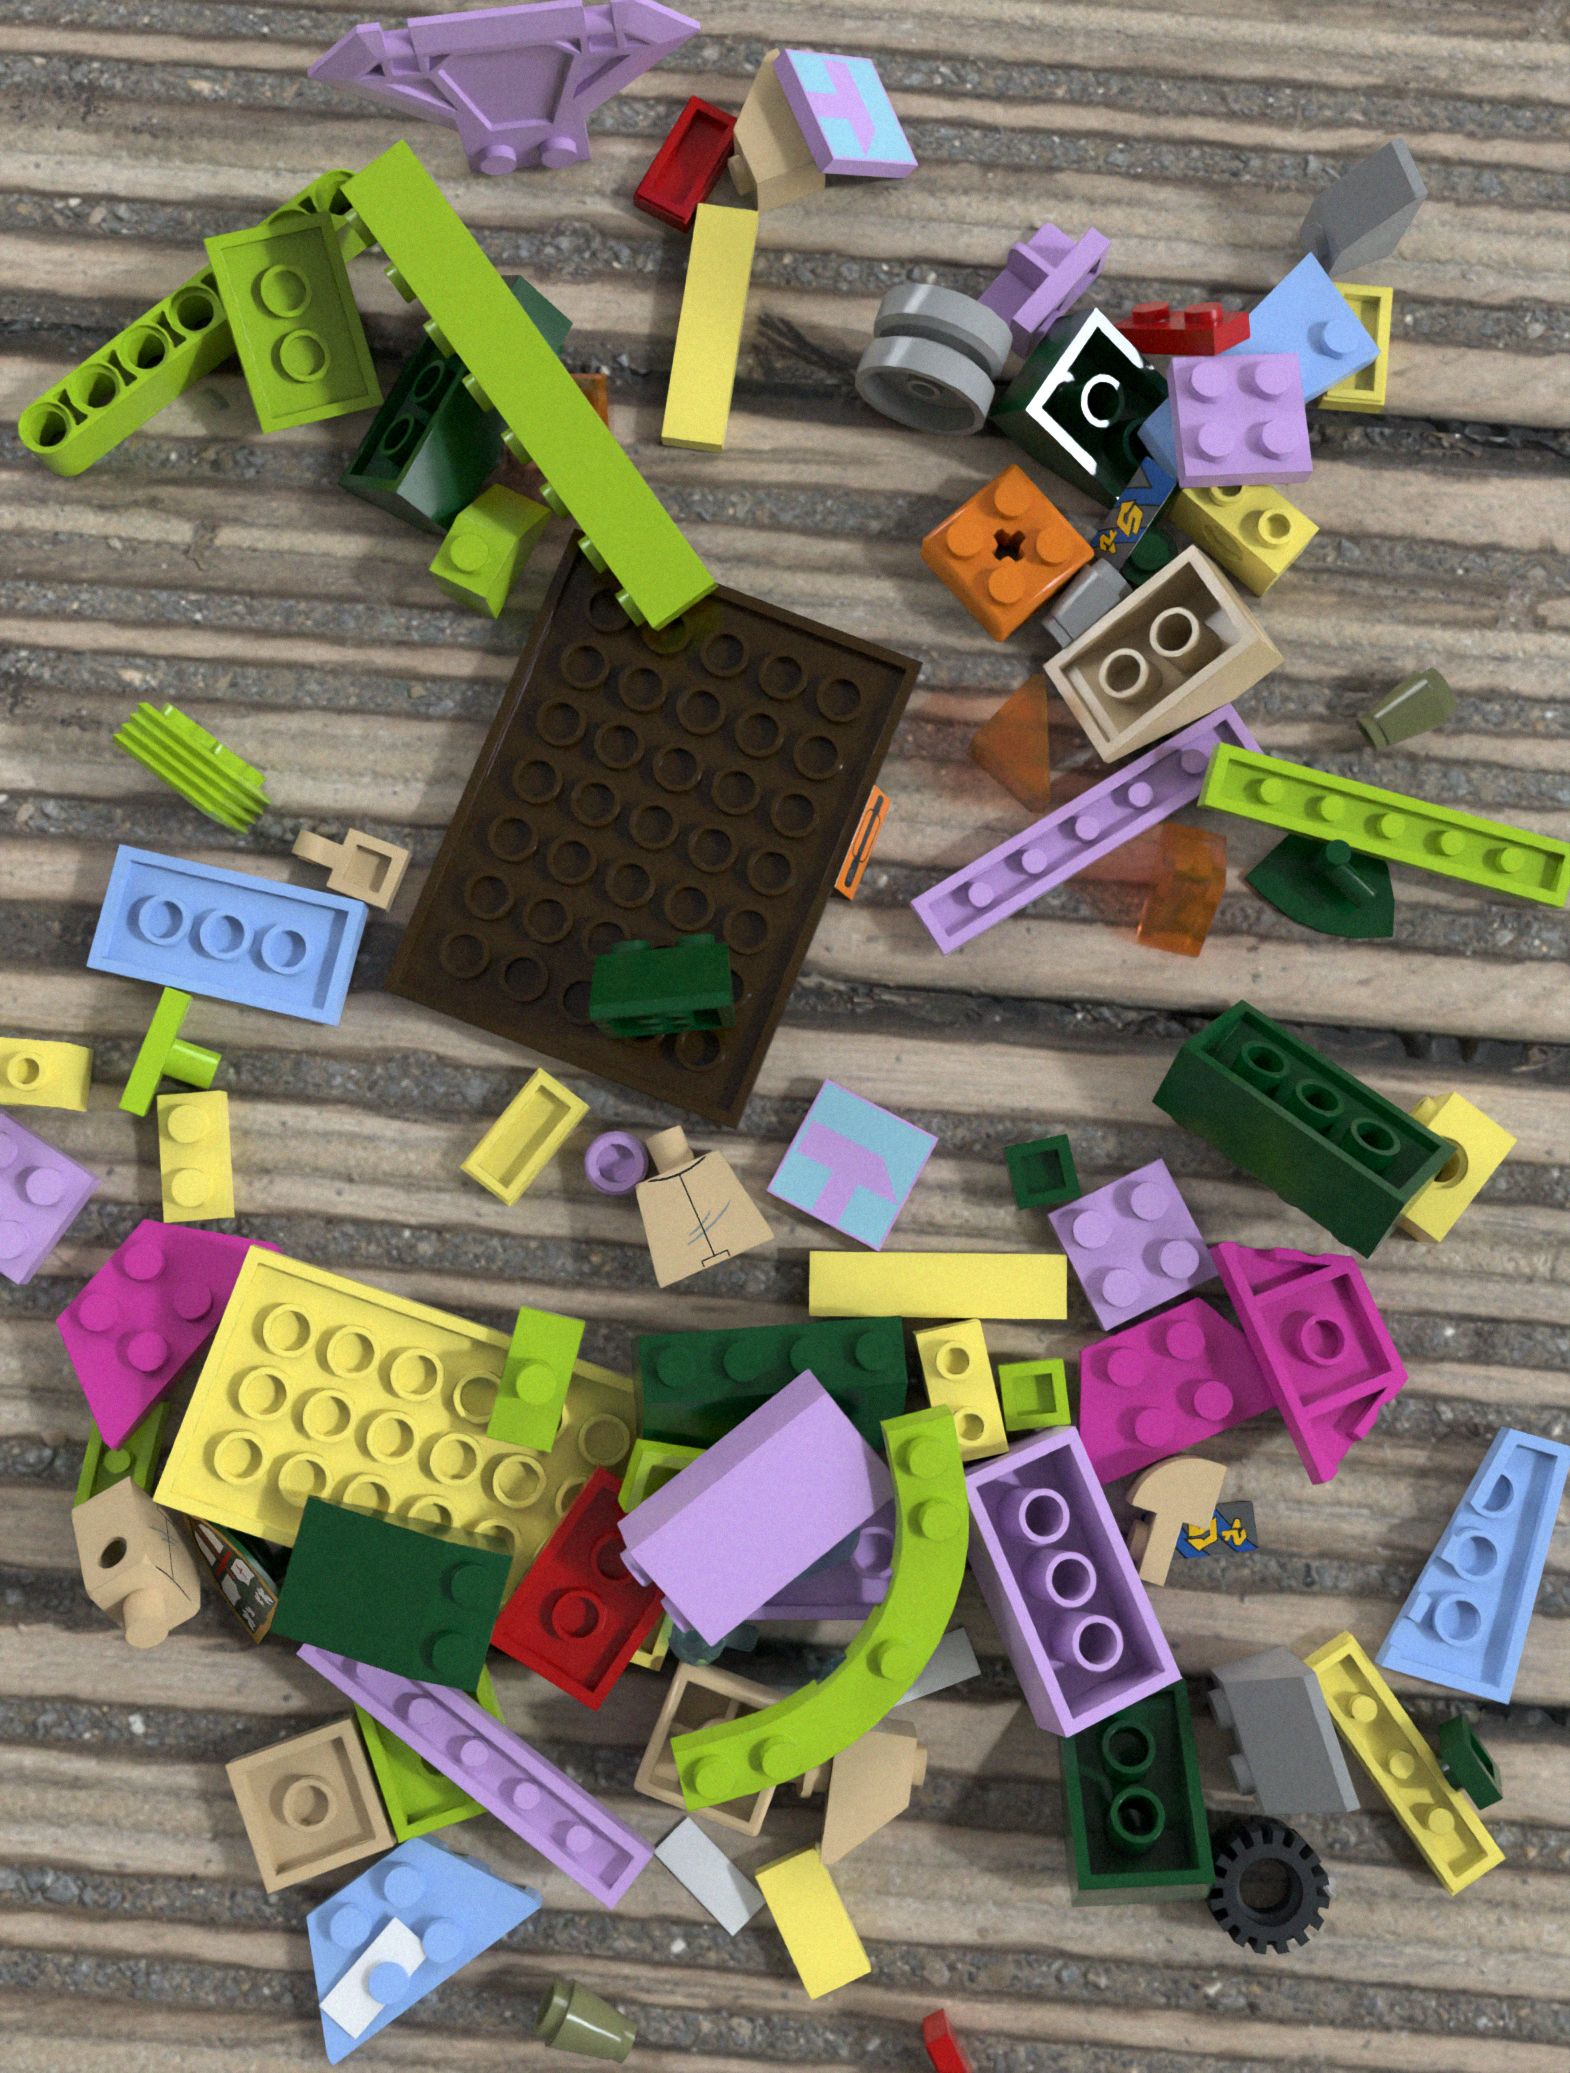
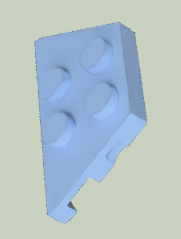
(438, 1896)

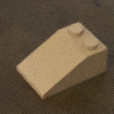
(1163, 657)

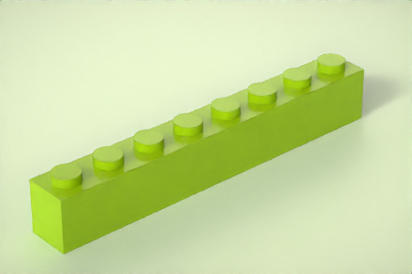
(528, 385)

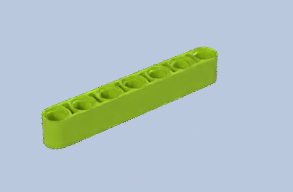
(160, 331)

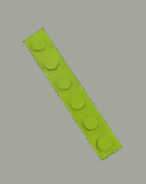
(1386, 825)

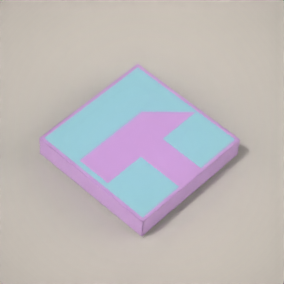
(844, 114)
(852, 1164)

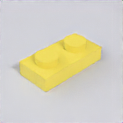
(195, 1156)

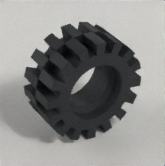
(1296, 1908)

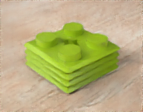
(194, 765)

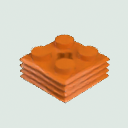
(1006, 591)

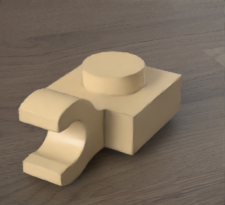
(360, 867)

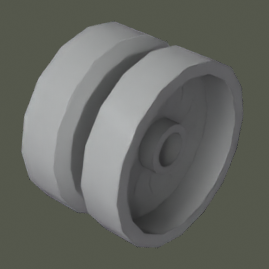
(933, 359)

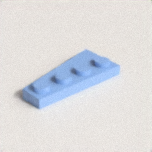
(1300, 317)
(1482, 1579)

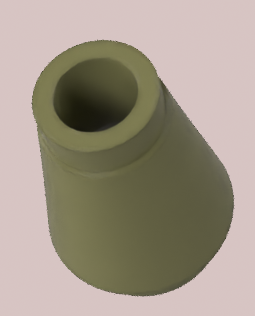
(1408, 710)
(583, 2023)

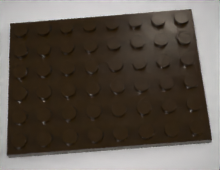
(653, 800)

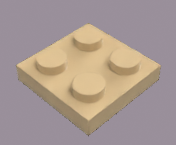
(311, 1803)

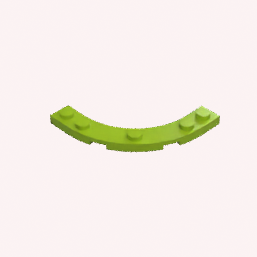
(886, 1652)

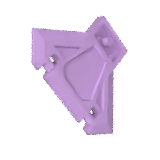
(510, 74)

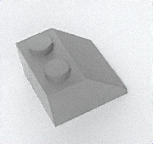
(1281, 1735)

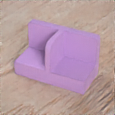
(1044, 282)

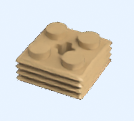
(696, 1701)

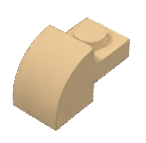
(1172, 1492)

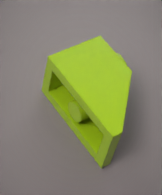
(489, 549)

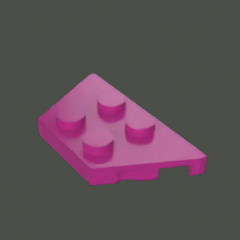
(149, 1319)
(1315, 1345)
(1165, 1387)

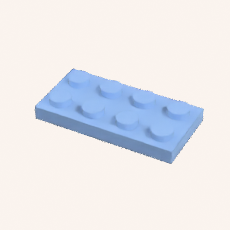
(228, 935)

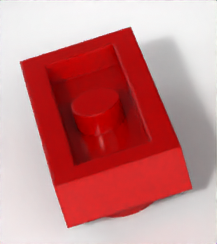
(1196, 331)

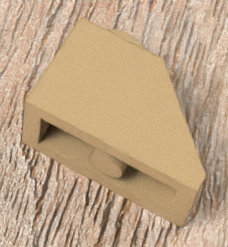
(769, 146)
(870, 1786)

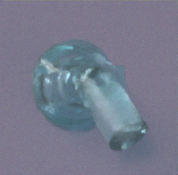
(694, 1649)

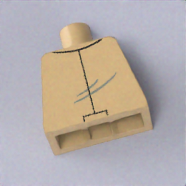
(695, 1210)
(149, 1581)

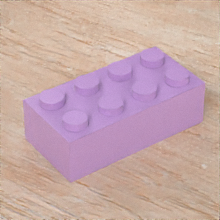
(1062, 1583)

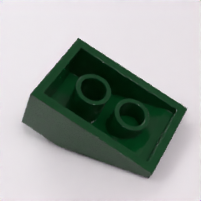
(1083, 405)
(662, 989)
(393, 1591)
(1136, 1806)

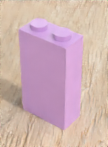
(755, 1510)

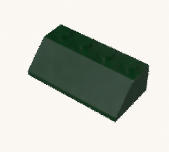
(433, 437)
(1302, 1126)
(708, 1382)

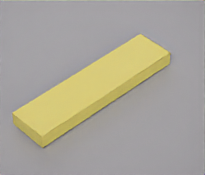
(710, 328)
(938, 1285)
(1402, 1765)

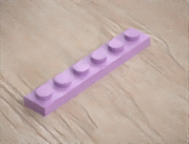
(1076, 834)
(498, 1773)

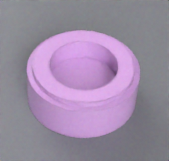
(616, 1163)

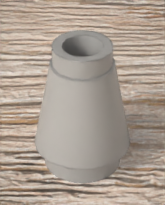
(1084, 602)

